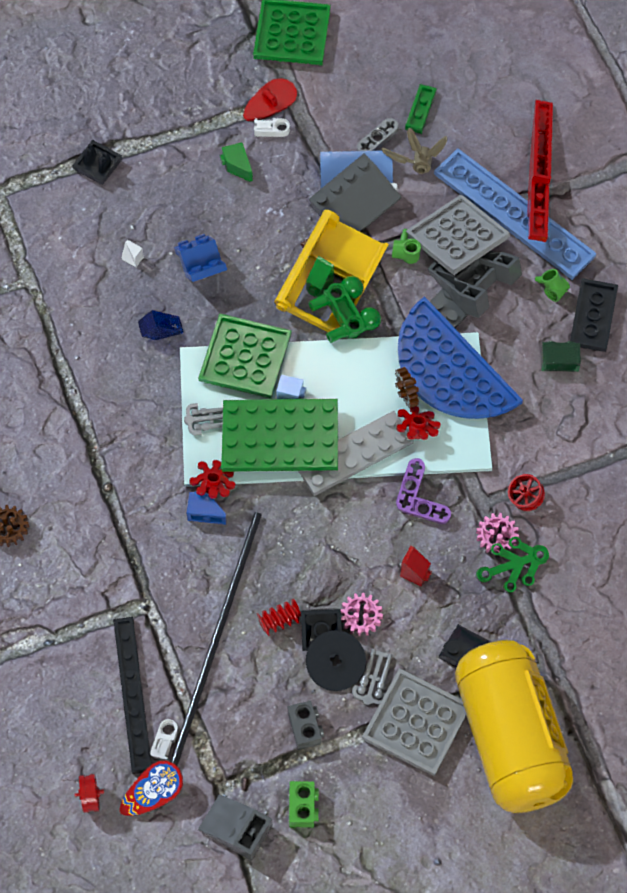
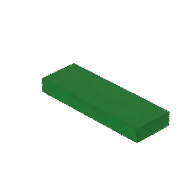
(420, 108)

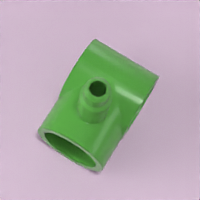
(402, 246)
(555, 284)

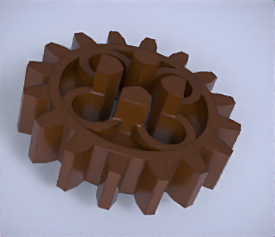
(406, 386)
(18, 521)

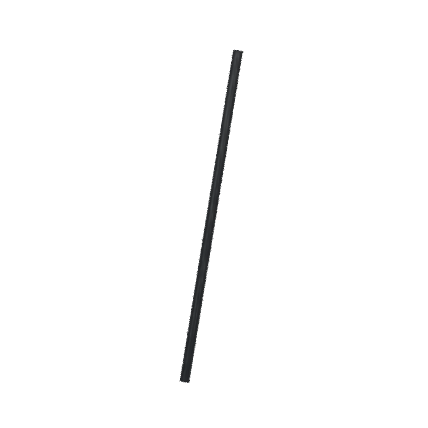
(215, 639)

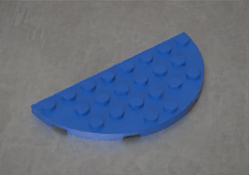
(449, 369)

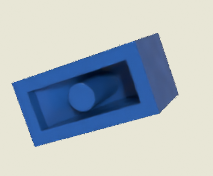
(204, 509)

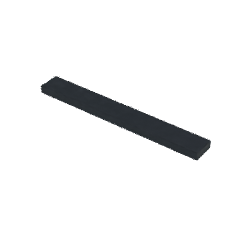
(132, 694)

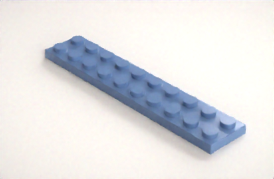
(510, 212)

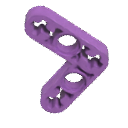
(414, 501)

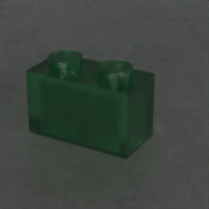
(560, 356)

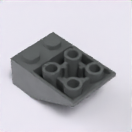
(236, 826)

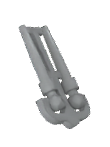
(190, 419)
(368, 699)

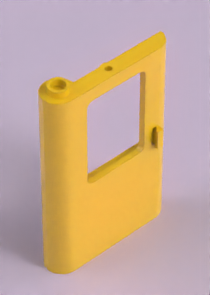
(342, 246)

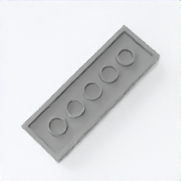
(360, 451)

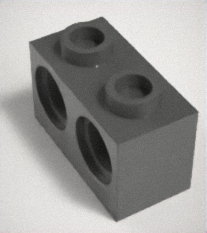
(300, 725)

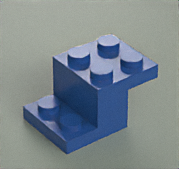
(200, 257)

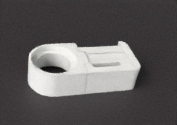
(267, 128)
(163, 741)

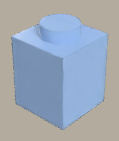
(290, 388)

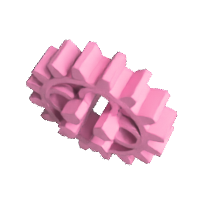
(487, 536)
(354, 606)

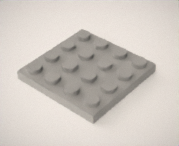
(458, 234)
(416, 722)

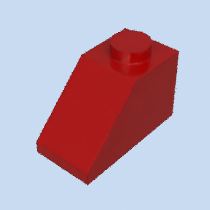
(415, 567)

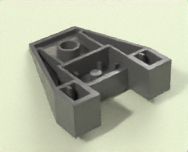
(470, 285)

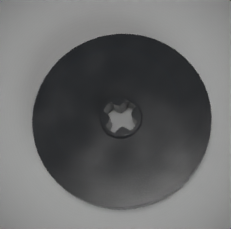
(349, 652)

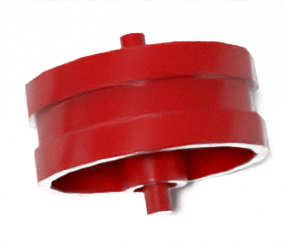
(526, 492)
(89, 793)

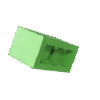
(299, 804)

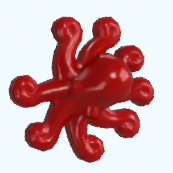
(419, 424)
(213, 480)

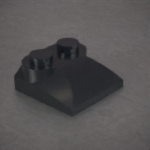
(318, 621)
(459, 644)

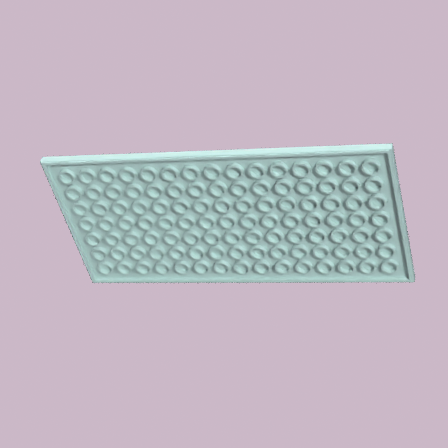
(364, 382)

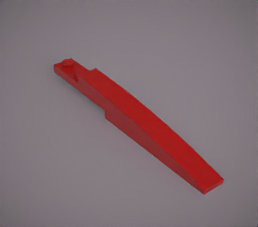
(540, 171)

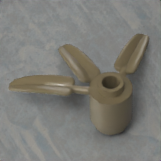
(422, 155)

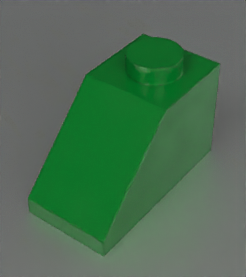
(236, 161)
(320, 277)

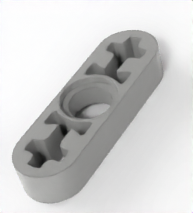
(379, 130)

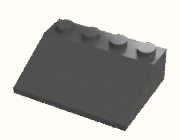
(357, 194)

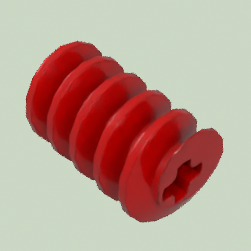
(279, 617)

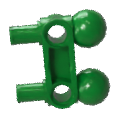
(345, 310)

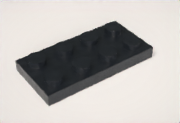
(594, 314)

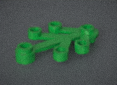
(515, 563)

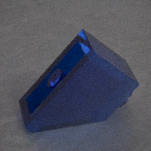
(160, 325)

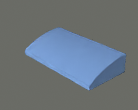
(335, 162)

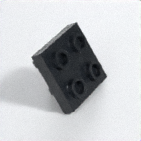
(97, 162)

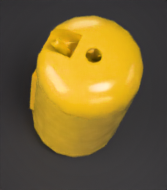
(514, 726)

